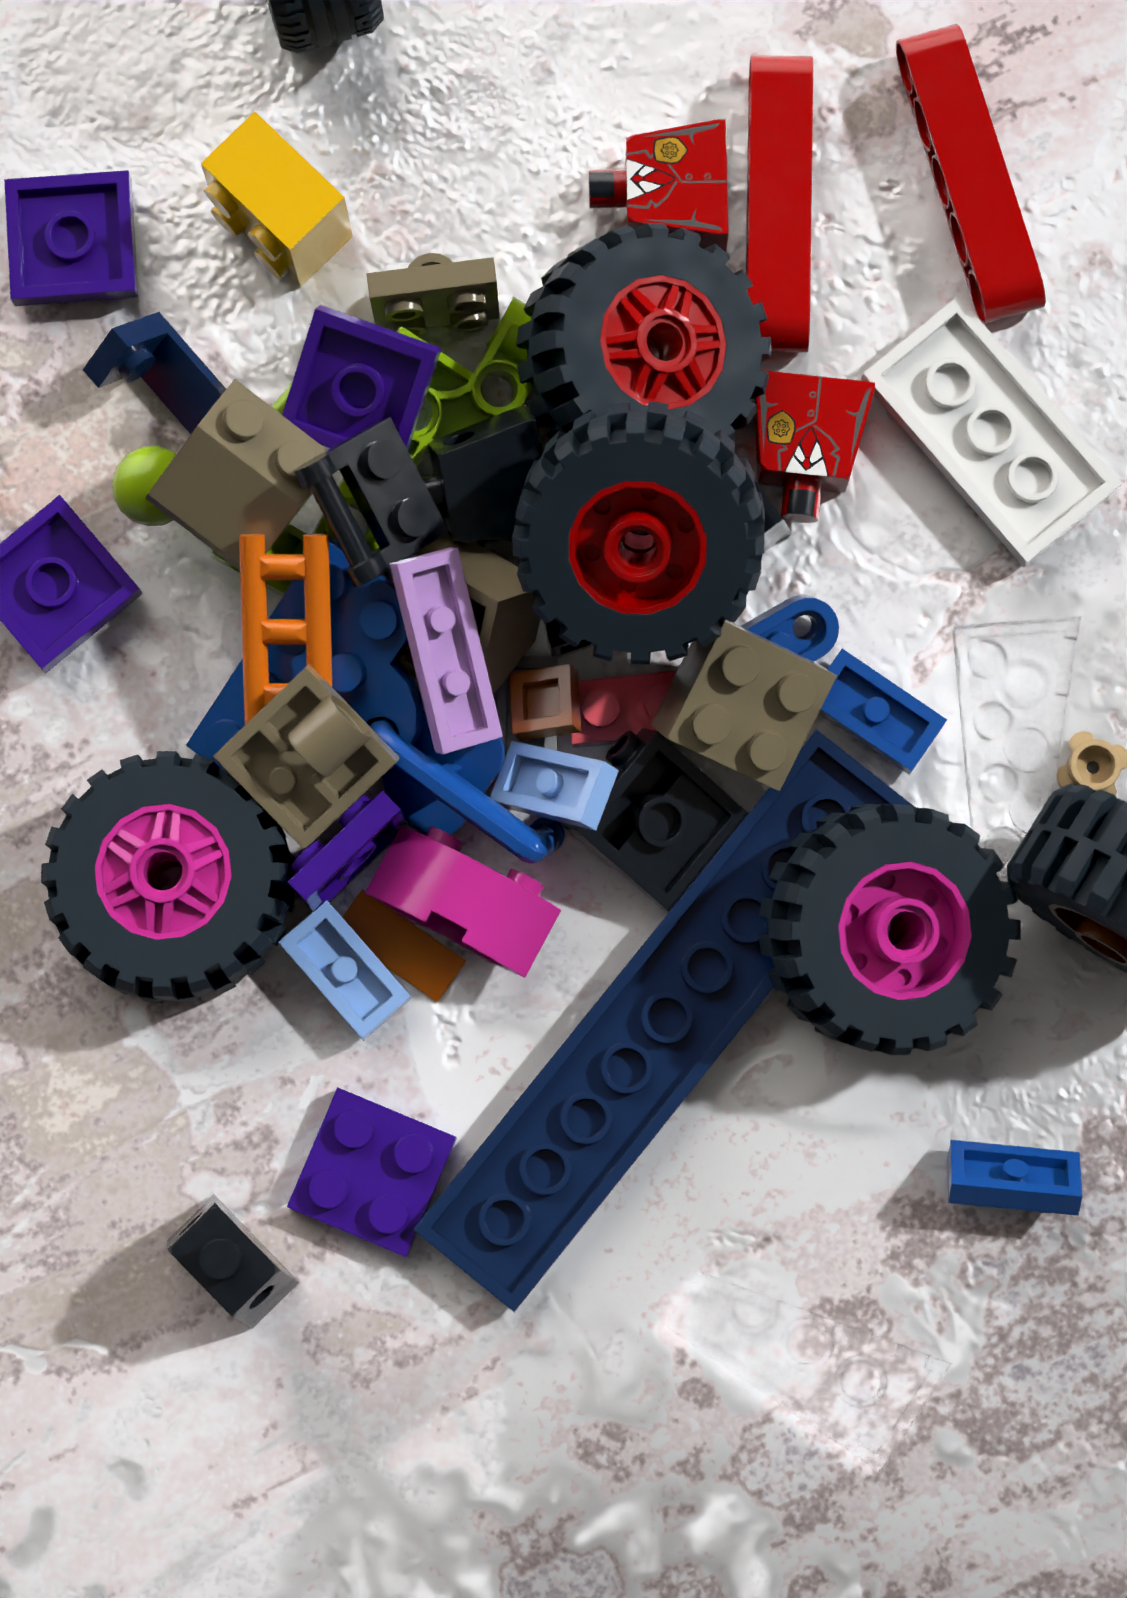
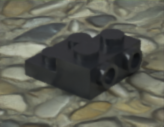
(660, 817)

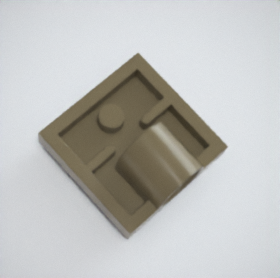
(435, 294)
(306, 756)

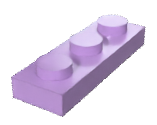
(446, 650)

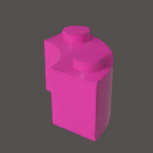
(463, 899)

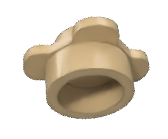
(1086, 749)

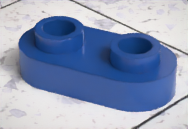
(778, 626)

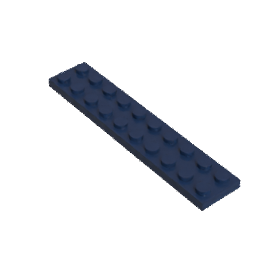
(637, 1046)

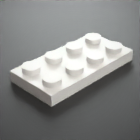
(991, 431)

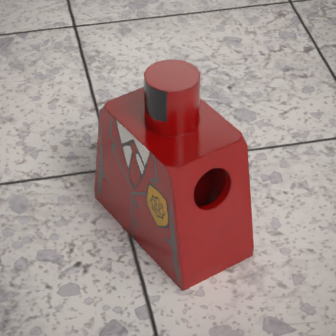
(671, 180)
(808, 437)

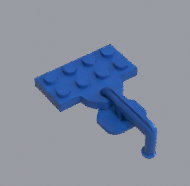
(365, 650)

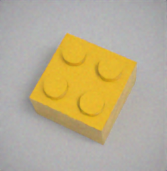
(276, 201)

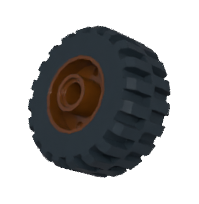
(1076, 869)

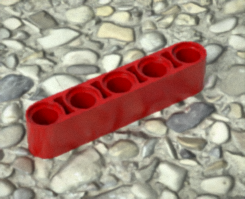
(970, 174)
(780, 196)

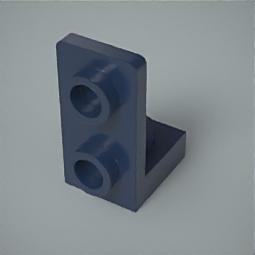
(164, 361)

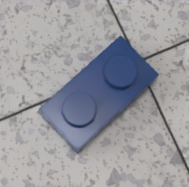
(880, 713)
(1014, 1177)

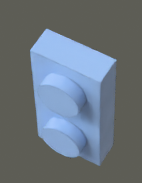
(554, 785)
(345, 970)

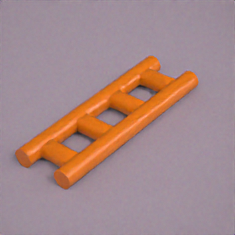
(260, 632)

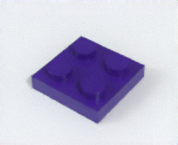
(71, 238)
(356, 376)
(59, 584)
(329, 869)
(372, 1172)

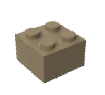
(744, 703)

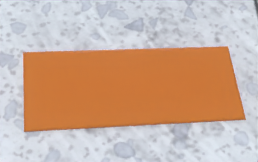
(403, 946)

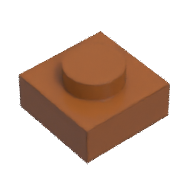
(545, 702)

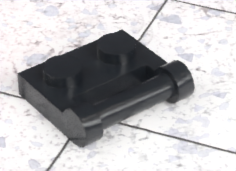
(387, 494)

